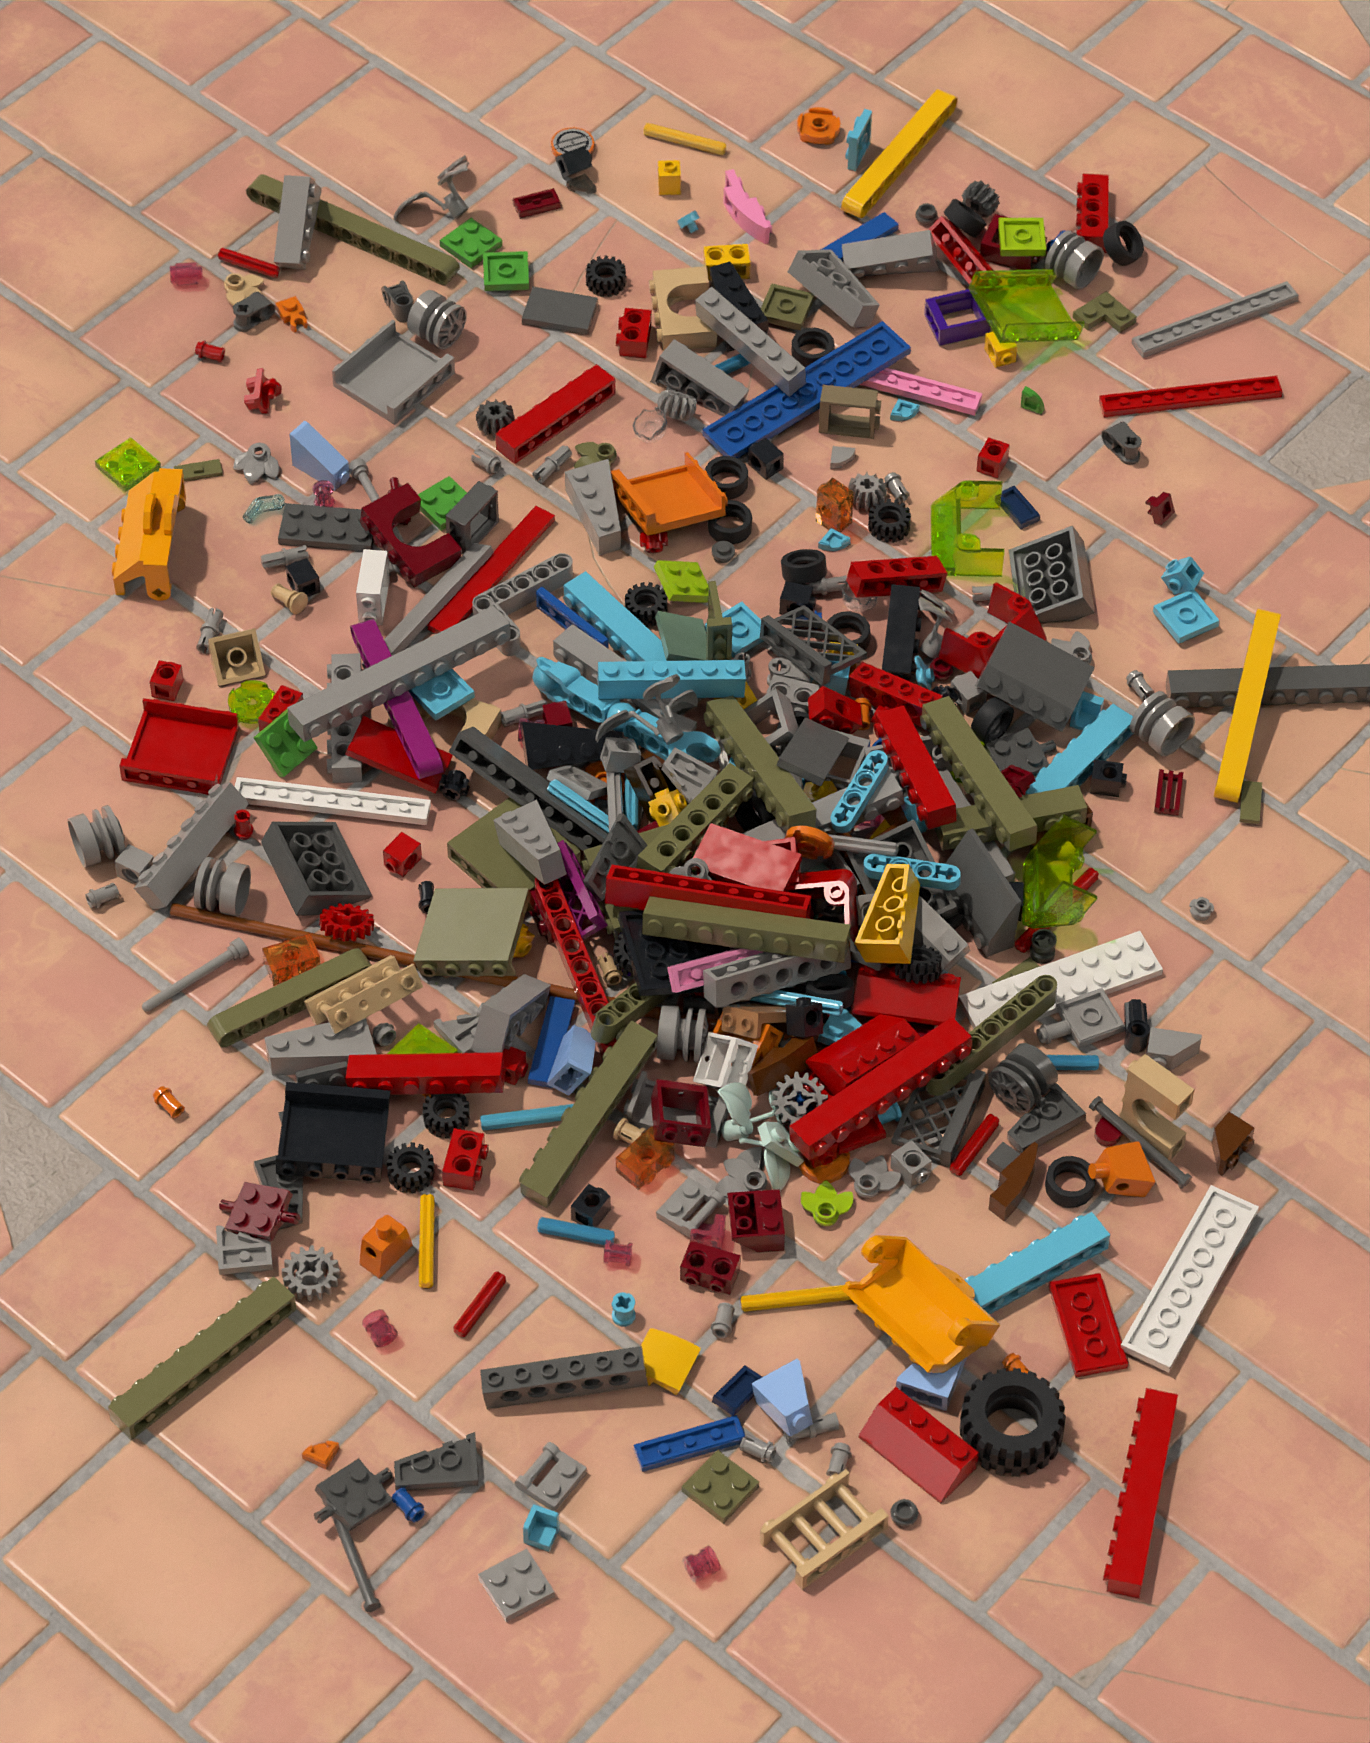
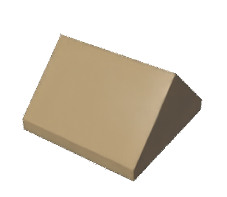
(236, 657)

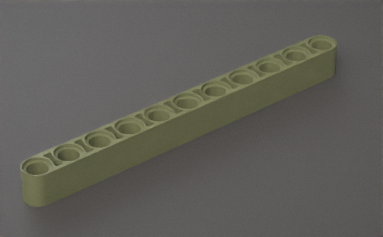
(364, 234)

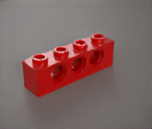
(1093, 208)
(958, 248)
(876, 577)
(889, 690)

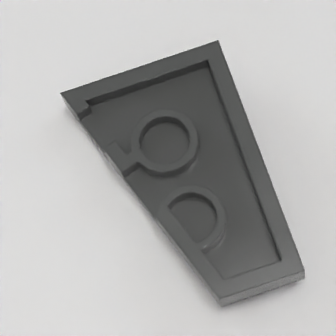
(619, 848)
(1048, 1119)
(441, 1468)

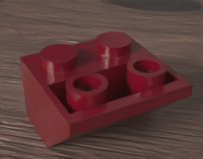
(757, 1220)

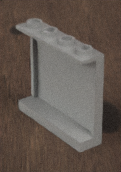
(391, 374)

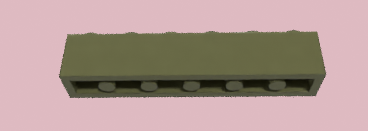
(1043, 807)

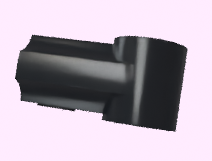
(1136, 1026)

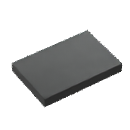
(560, 310)

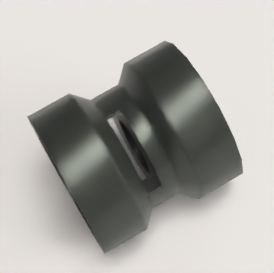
(1043, 946)

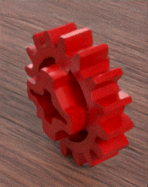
(346, 922)

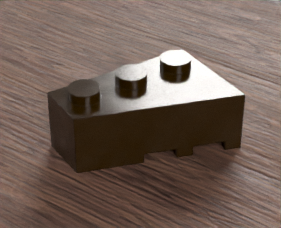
(646, 780)

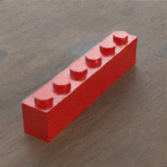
(555, 413)
(915, 767)
(428, 1073)

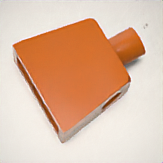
(1123, 1170)
(384, 1245)

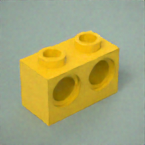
(736, 253)

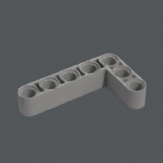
(522, 591)

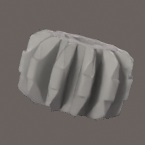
(677, 405)
(867, 490)

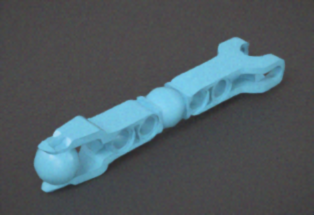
(566, 684)

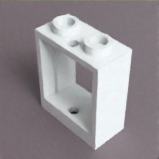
(372, 586)
(722, 1052)

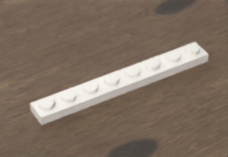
(334, 801)

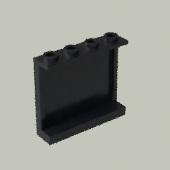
(333, 1132)

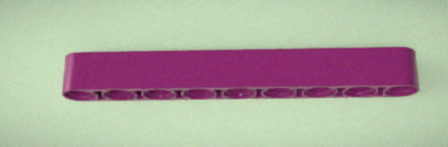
(401, 708)

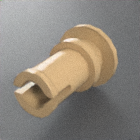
(293, 600)

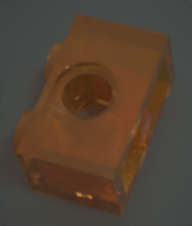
(834, 505)
(278, 958)
(639, 1171)

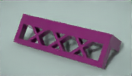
(590, 905)

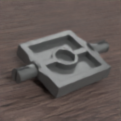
(1021, 751)
(353, 1495)

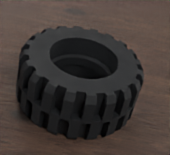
(1020, 1392)

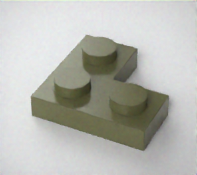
(1105, 308)

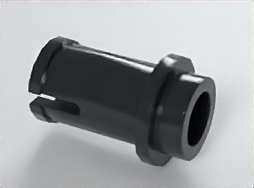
(426, 893)

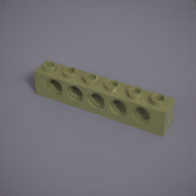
(685, 832)

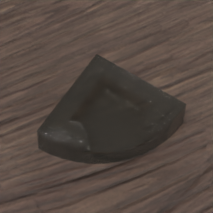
(581, 183)

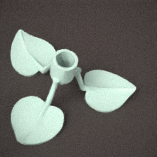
(740, 1127)

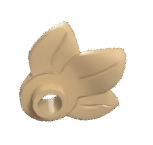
(241, 287)

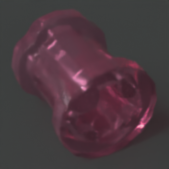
(324, 495)
(618, 1253)

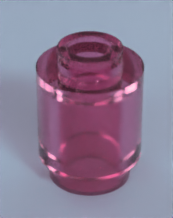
(186, 273)

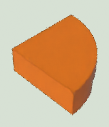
(321, 1453)

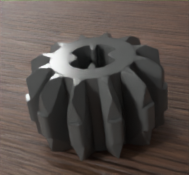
(981, 198)
(494, 416)

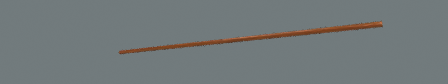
(377, 952)

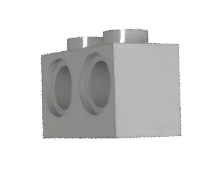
(795, 690)

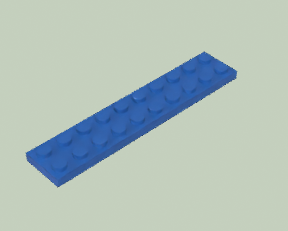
(777, 411)

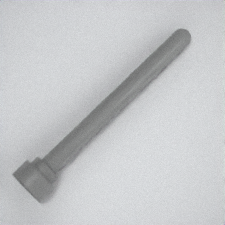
(359, 470)
(235, 951)

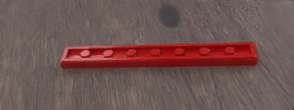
(1190, 396)
(494, 569)

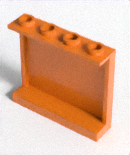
(670, 497)

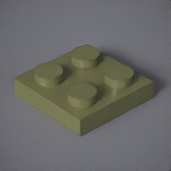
(787, 306)
(720, 1486)

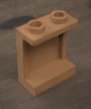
(748, 1018)

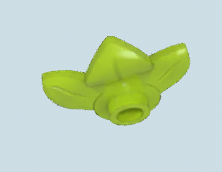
(826, 1201)

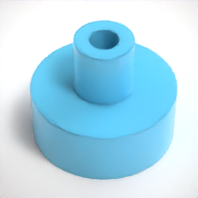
(688, 220)

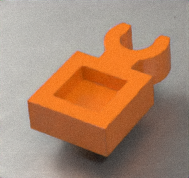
(291, 311)

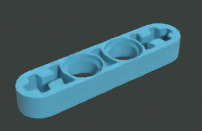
(857, 790)
(917, 865)

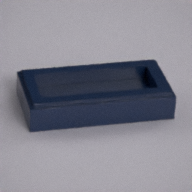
(1018, 508)
(736, 1391)

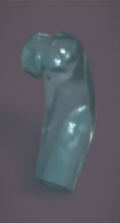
(263, 504)

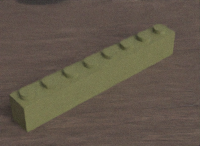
(757, 758)
(978, 773)
(746, 929)
(588, 1114)
(201, 1358)

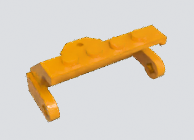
(149, 532)
(920, 1304)

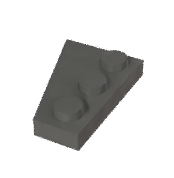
(267, 1176)

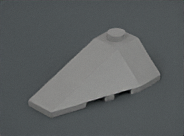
(938, 934)

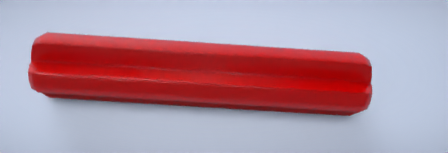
(249, 262)
(974, 1144)
(479, 1304)

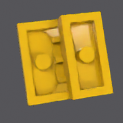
(668, 1359)

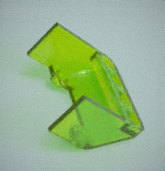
(960, 551)
(1047, 877)

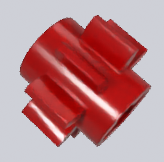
(655, 542)

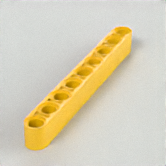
(899, 153)
(1247, 705)

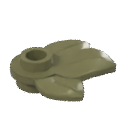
(594, 453)

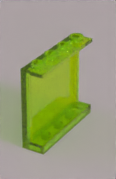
(1023, 306)

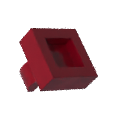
(1161, 508)

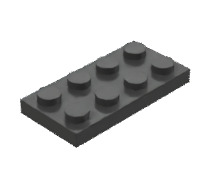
(323, 528)

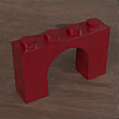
(415, 562)

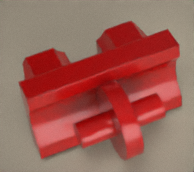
(262, 391)

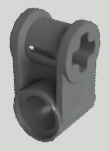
(399, 300)
(252, 310)
(1122, 442)

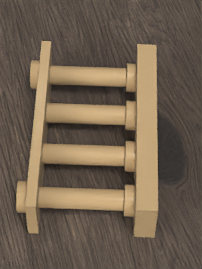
(363, 994)
(828, 1554)

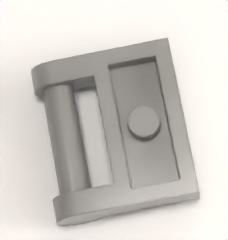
(685, 1202)
(558, 1481)

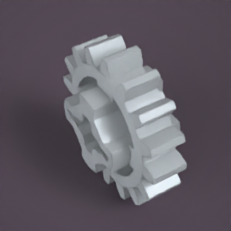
(787, 1101)
(310, 1273)

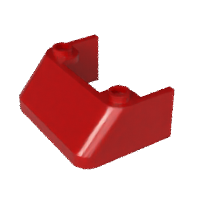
(974, 652)
(838, 889)

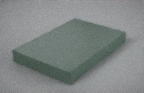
(682, 637)

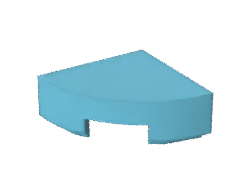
(904, 410)
(834, 541)

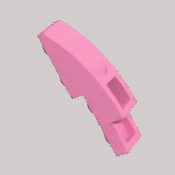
(745, 210)

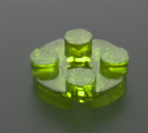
(242, 695)

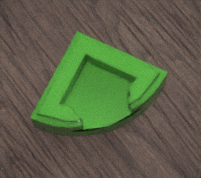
(1031, 401)

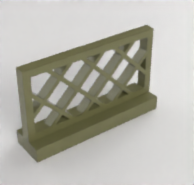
(718, 628)

